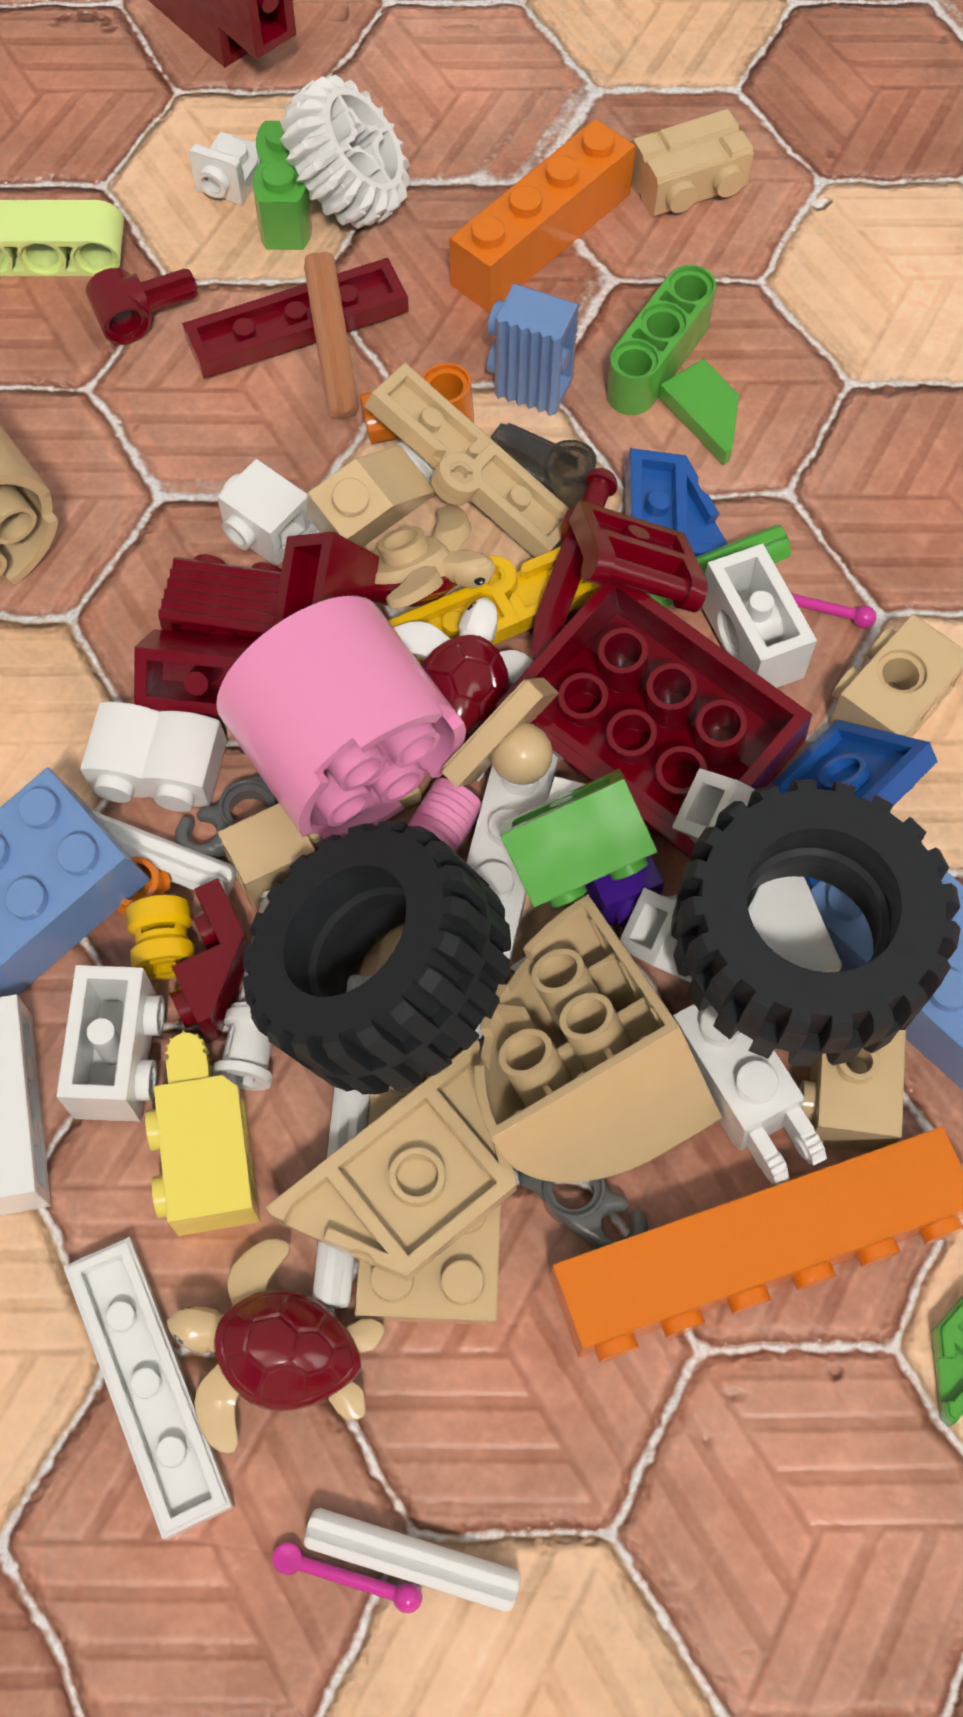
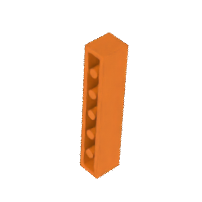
(759, 1243)

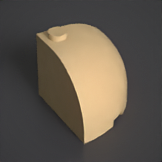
(585, 1059)

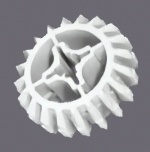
(345, 151)

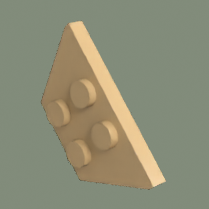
(406, 1178)

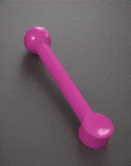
(862, 616)
(290, 1559)

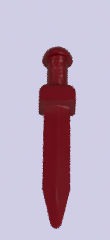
(567, 568)

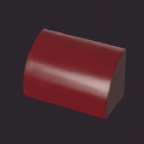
(322, 569)

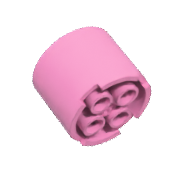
(338, 716)

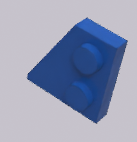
(667, 493)

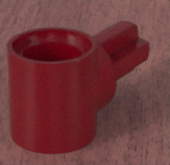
(126, 304)

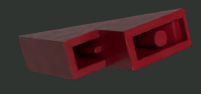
(232, 27)

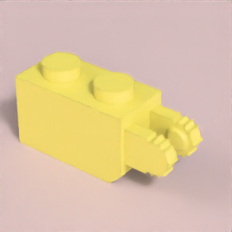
(202, 1144)

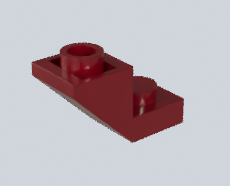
(215, 975)

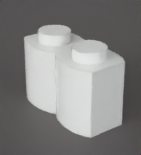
(153, 756)

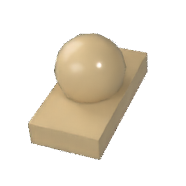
(508, 740)

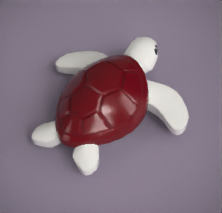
(469, 666)

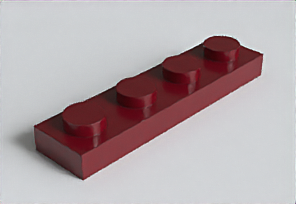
(286, 321)

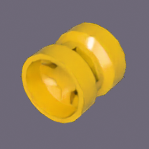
(160, 934)

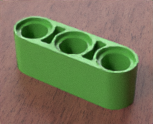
(660, 339)

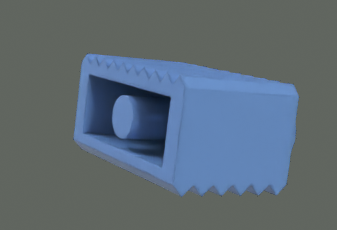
(533, 347)

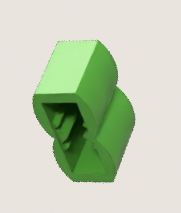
(279, 199)

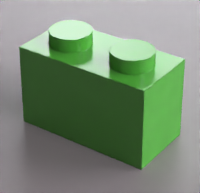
(578, 840)

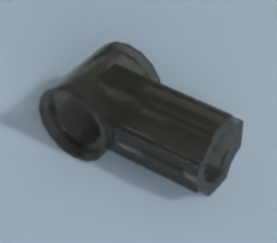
(557, 466)

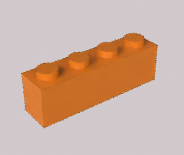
(541, 214)

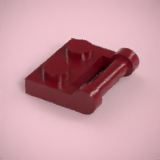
(638, 555)

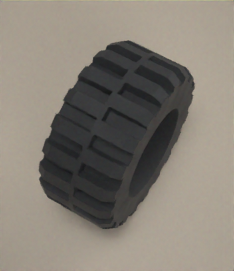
(860, 853)
(422, 997)

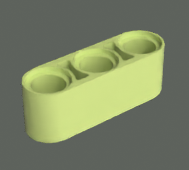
(59, 237)

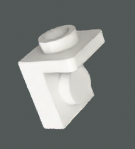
(225, 167)

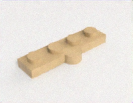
(468, 461)

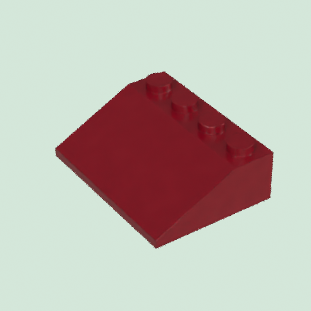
(659, 705)

